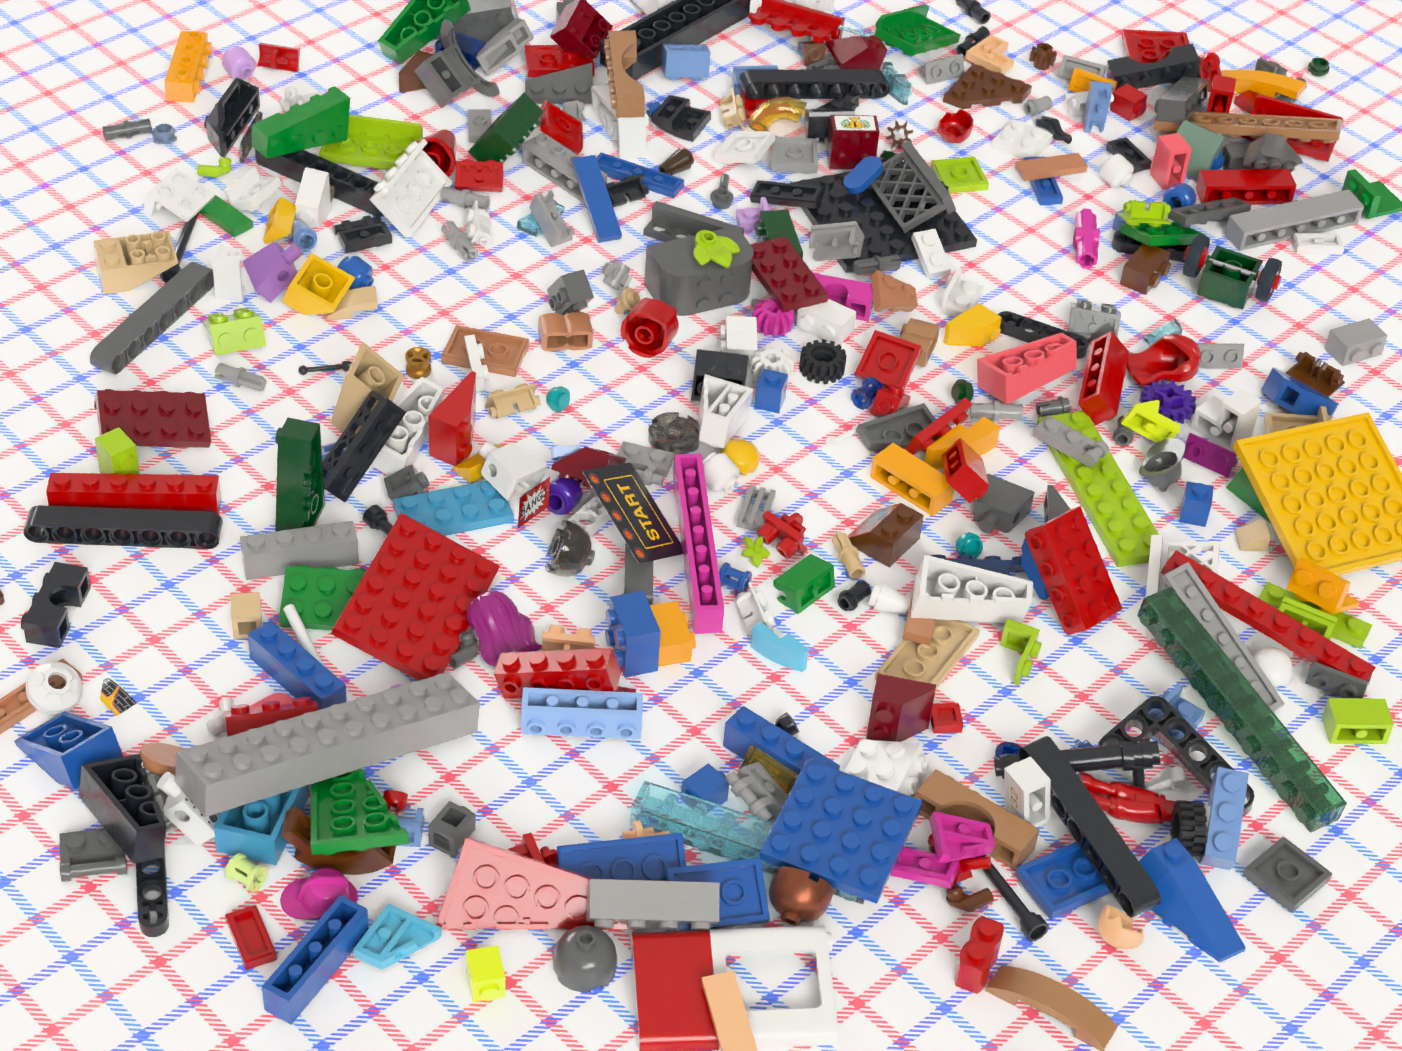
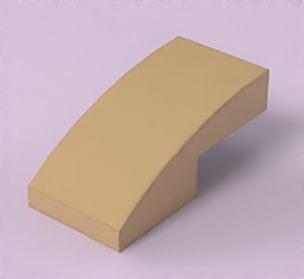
(355, 300)

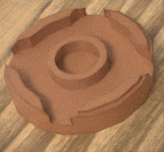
(159, 757)

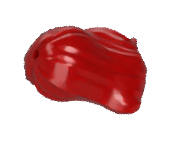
(1169, 358)

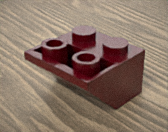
(580, 29)
(585, 459)

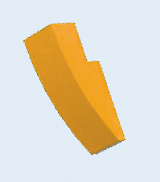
(980, 437)

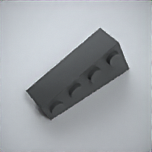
(485, 18)

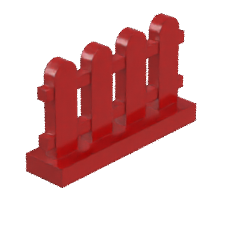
(798, 20)

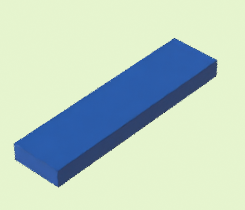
(654, 180)
(596, 198)

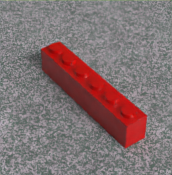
(135, 491)

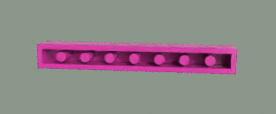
(698, 544)

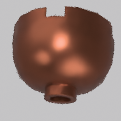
(798, 896)

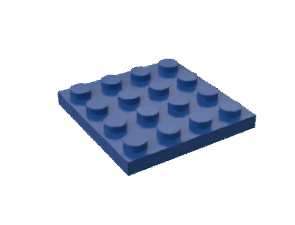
(841, 830)

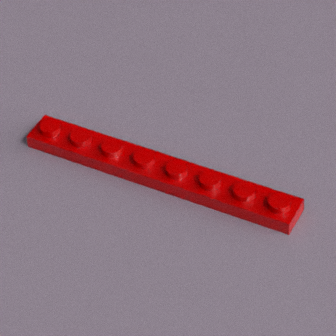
(1274, 622)

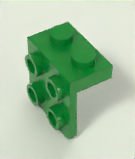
(1374, 196)

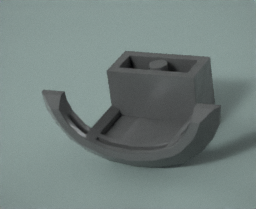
(449, 73)

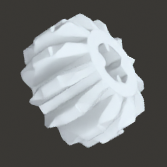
(771, 360)

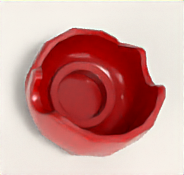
(956, 126)

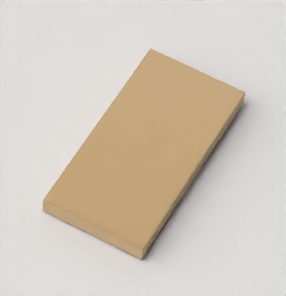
(933, 662)

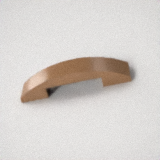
(1055, 1000)

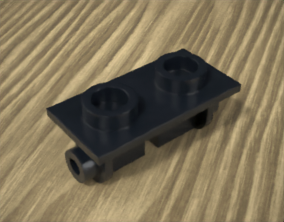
(630, 186)

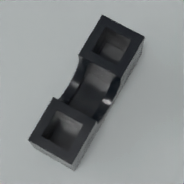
(47, 618)

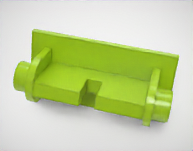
(1136, 213)

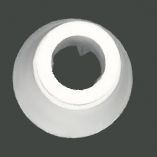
(888, 599)

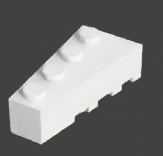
(412, 430)
(968, 593)

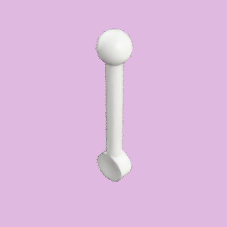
(831, 442)

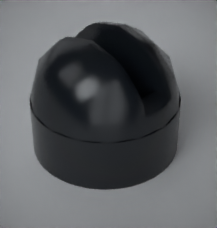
(787, 724)

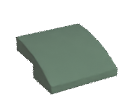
(1204, 144)

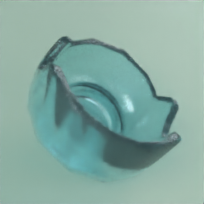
(1170, 327)

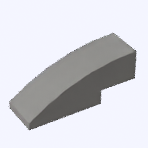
(504, 46)

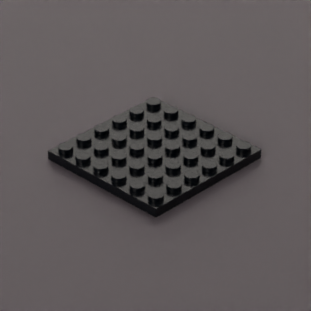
(881, 231)

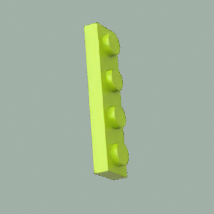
(1348, 628)

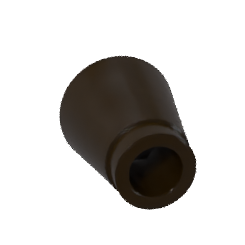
(678, 162)

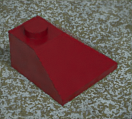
(858, 52)

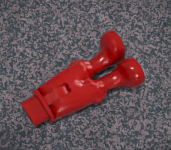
(1129, 801)

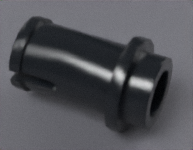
(849, 599)

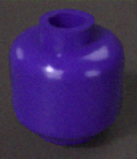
(564, 495)

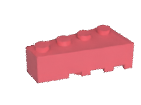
(1026, 367)

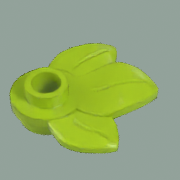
(714, 248)

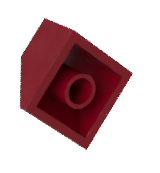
(899, 708)

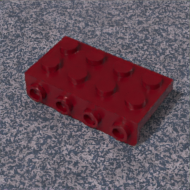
(155, 417)

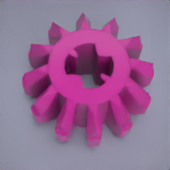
(771, 319)

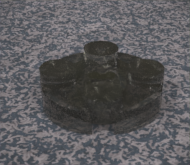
(685, 429)

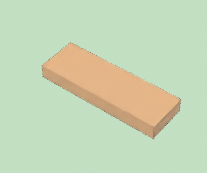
(728, 1012)

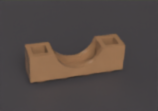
(1012, 835)

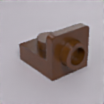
(812, 51)

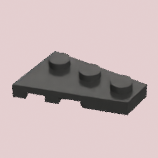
(562, 86)
(895, 427)

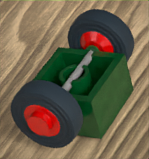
(1229, 274)

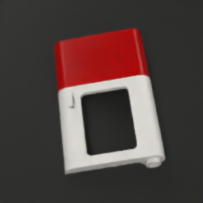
(673, 1001)

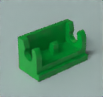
(805, 583)

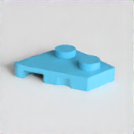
(394, 937)

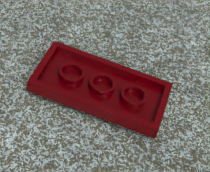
(786, 275)

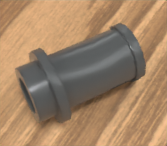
(1053, 407)
(1122, 435)

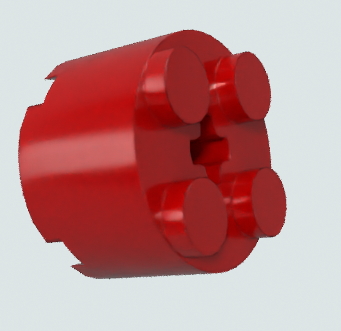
(650, 327)

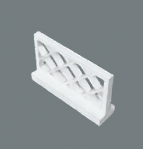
(1160, 555)

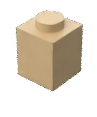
(245, 613)

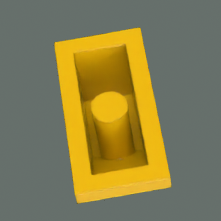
(973, 327)

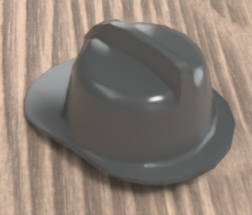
(1163, 463)

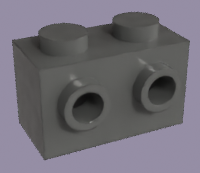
(570, 293)

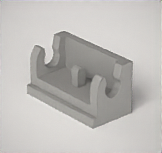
(550, 219)
(836, 241)

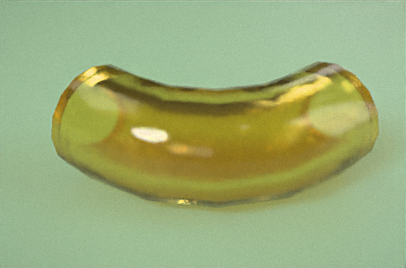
(776, 109)

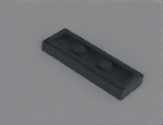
(787, 194)

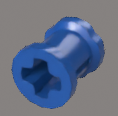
(743, 578)

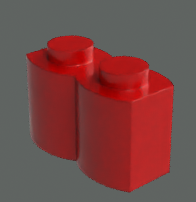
(979, 954)

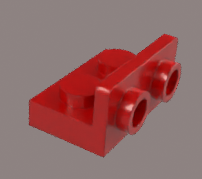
(479, 175)

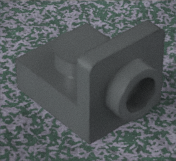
(1269, 66)
(406, 482)

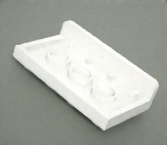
(410, 189)
(889, 764)

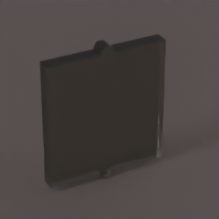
(245, 144)

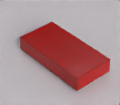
(250, 937)

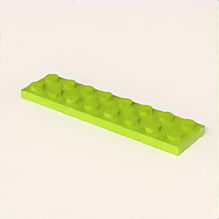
(1107, 498)

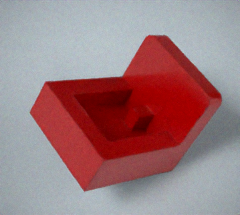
(889, 400)

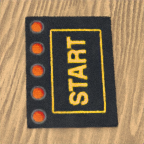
(634, 512)

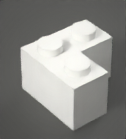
(1227, 419)

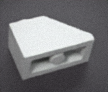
(313, 198)

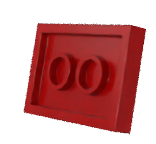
(550, 59)

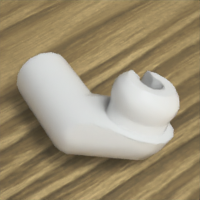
(218, 722)

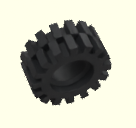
(833, 361)
(1189, 825)

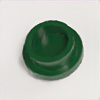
(1319, 66)
(961, 390)

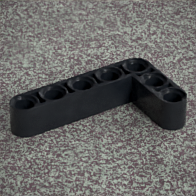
(1179, 748)

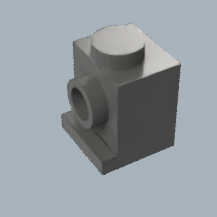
(450, 828)

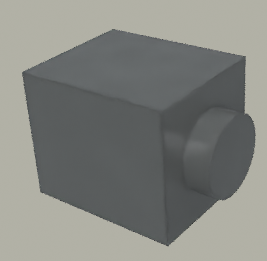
(1234, 156)

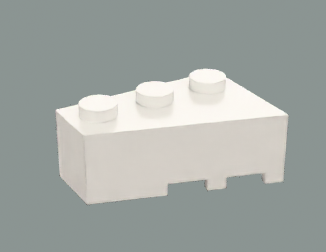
(722, 410)

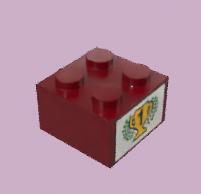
(851, 140)

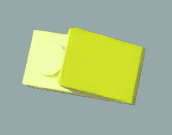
(1149, 423)

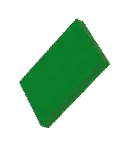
(1160, 236)

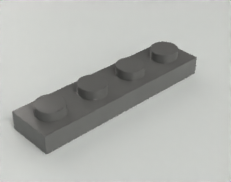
(1208, 211)

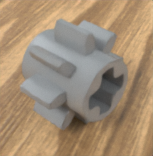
(616, 274)

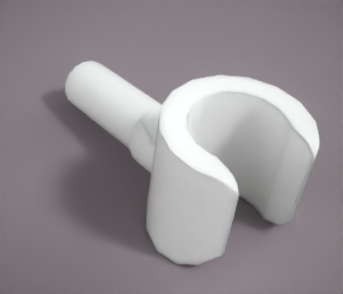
(1175, 780)

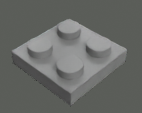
(794, 155)

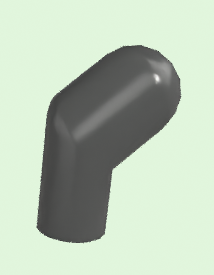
(467, 650)

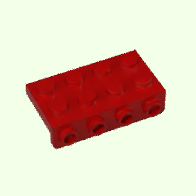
(1315, 148)
(1073, 571)

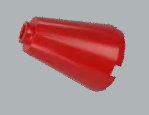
(442, 150)

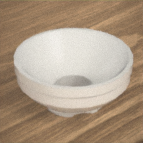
(52, 700)

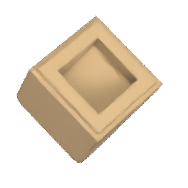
(1253, 536)

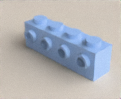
(581, 713)

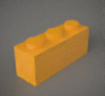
(911, 479)

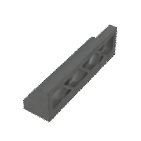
(679, 222)

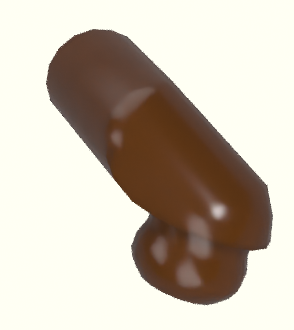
(967, 902)

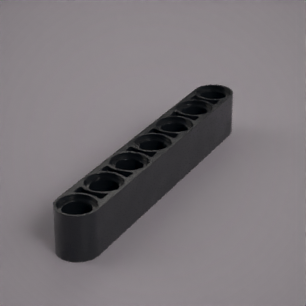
(813, 83)
(348, 185)
(123, 527)
(1093, 830)

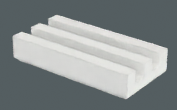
(1318, 243)

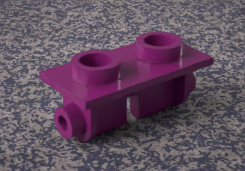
(1210, 455)

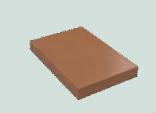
(501, 351)

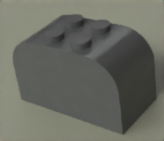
(690, 288)

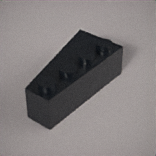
(125, 806)

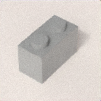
(1356, 342)

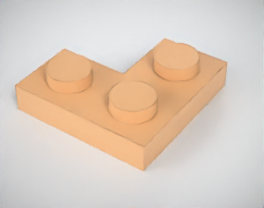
(990, 55)

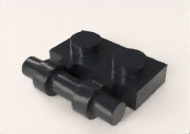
(362, 233)

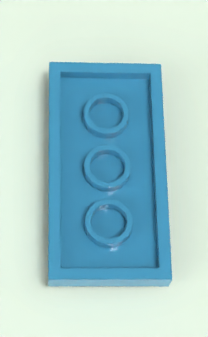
(457, 508)

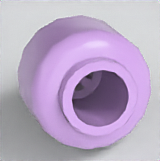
(238, 63)

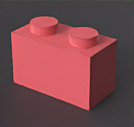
(1170, 160)

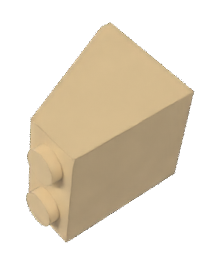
(366, 373)

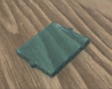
(855, 31)

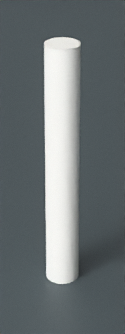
(300, 631)

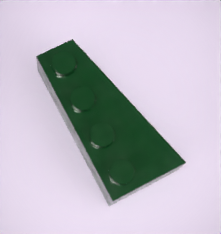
(299, 475)

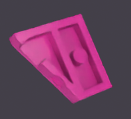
(960, 837)

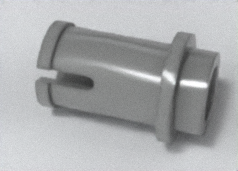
(1032, 107)

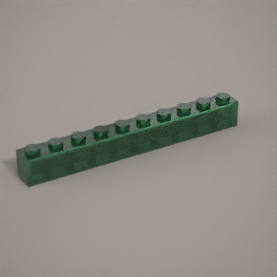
(1241, 710)

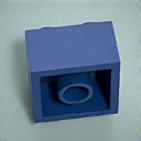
(633, 634)

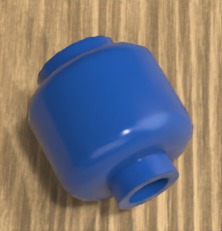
(1180, 196)
(359, 269)

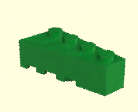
(418, 26)
(304, 126)

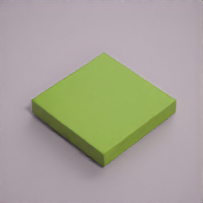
(960, 174)

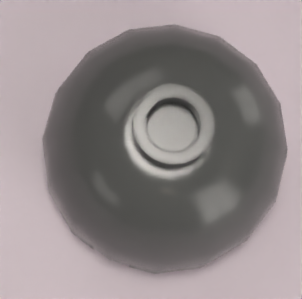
(585, 959)

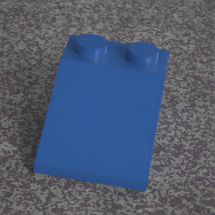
(67, 744)

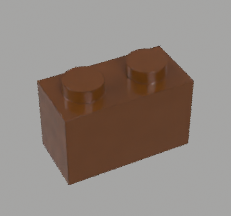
(1145, 268)

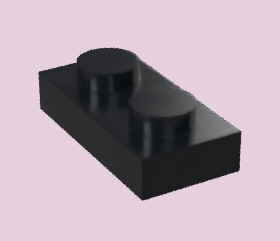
(1130, 152)

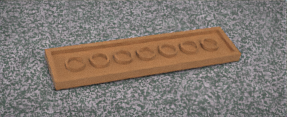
(1256, 126)

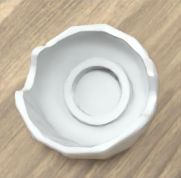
(1275, 665)

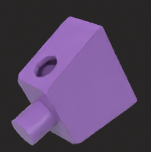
(272, 269)

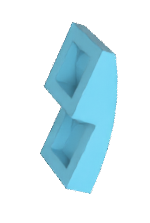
(783, 651)

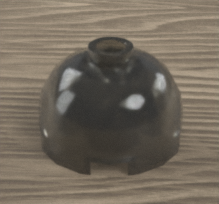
(569, 550)

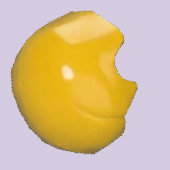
(743, 454)

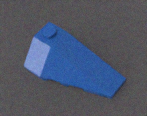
(1190, 901)

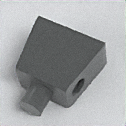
(1002, 505)

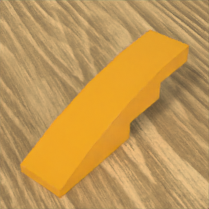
(1265, 83)

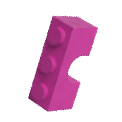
(850, 294)

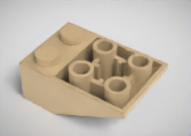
(132, 260)

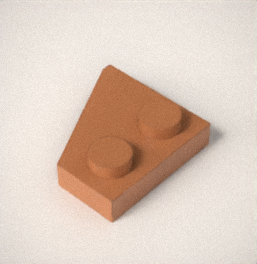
(892, 293)

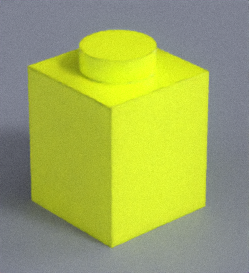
(485, 973)

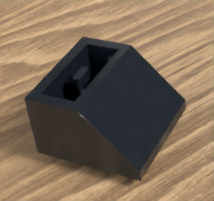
(721, 365)

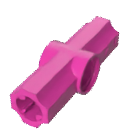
(1086, 238)

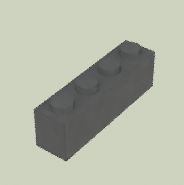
(1182, 99)

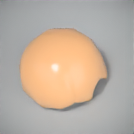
(1117, 929)

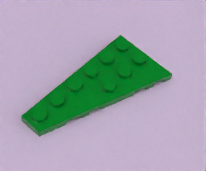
(351, 816)

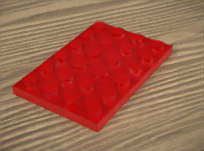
(415, 599)

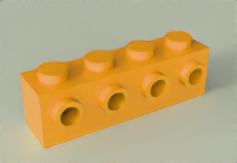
(187, 66)

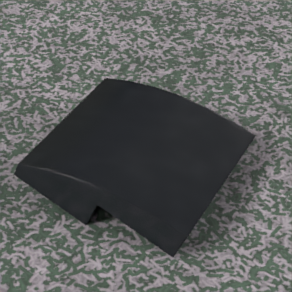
(680, 119)

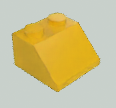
(317, 287)

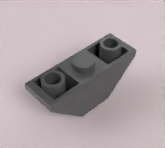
(1271, 152)

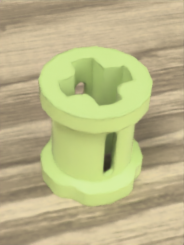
(247, 872)

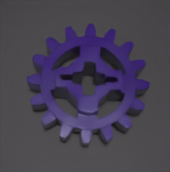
(1174, 400)

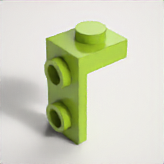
(1023, 640)

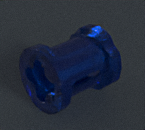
(865, 393)

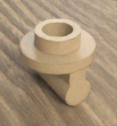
(627, 300)

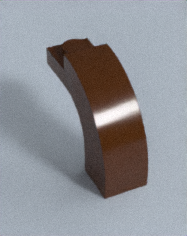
(298, 833)

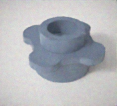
(164, 134)

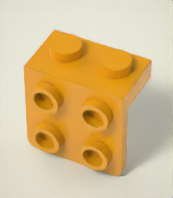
(1321, 587)

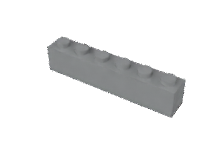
(1302, 216)

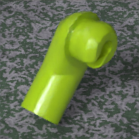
(215, 171)

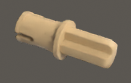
(848, 555)

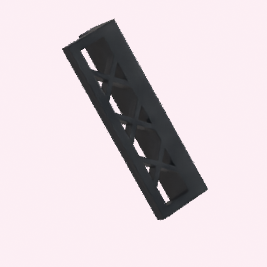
(360, 447)

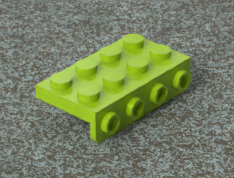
(373, 142)

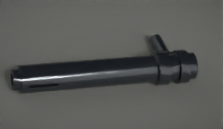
(1124, 755)

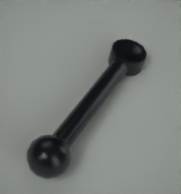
(303, 370)

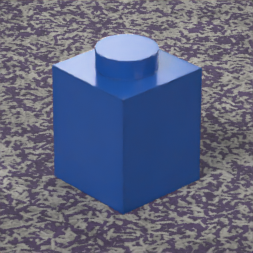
(771, 391)
(1196, 504)
(707, 785)

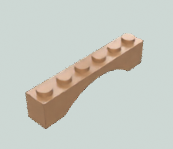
(625, 92)

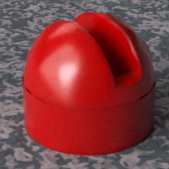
(396, 799)

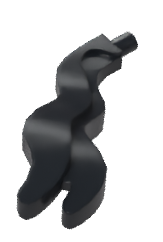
(1054, 127)

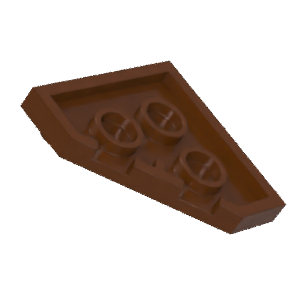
(985, 88)

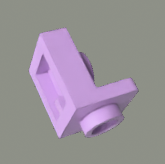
(747, 217)

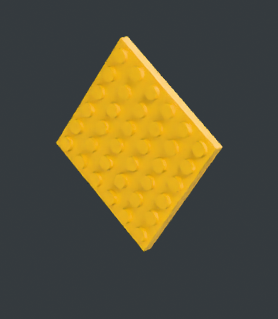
(1329, 492)

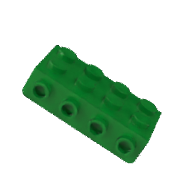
(913, 31)
(318, 594)

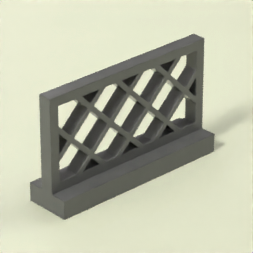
(923, 179)

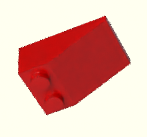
(454, 423)

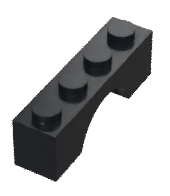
(1180, 62)

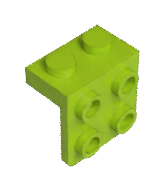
(235, 331)

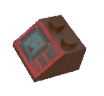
(888, 533)

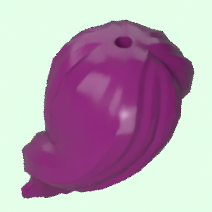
(500, 626)

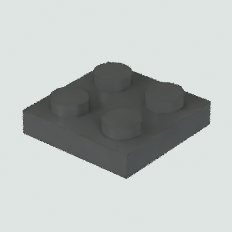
(1287, 874)

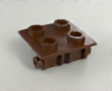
(1322, 379)

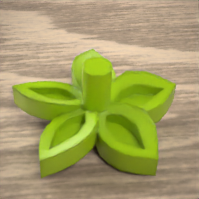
(754, 550)

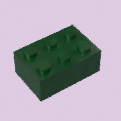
(508, 131)

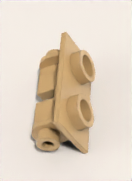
(732, 110)
(501, 402)

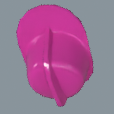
(315, 894)

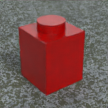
(1128, 102)

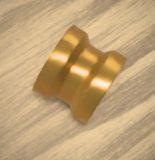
(418, 362)

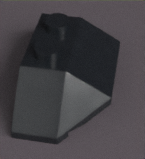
(232, 115)

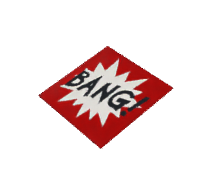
(534, 502)

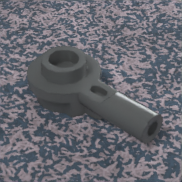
(722, 197)

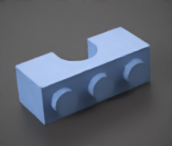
(1225, 818)

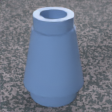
(303, 235)

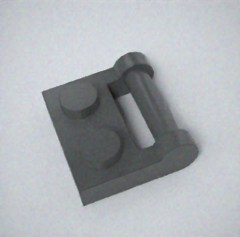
(90, 854)

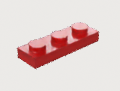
(940, 427)

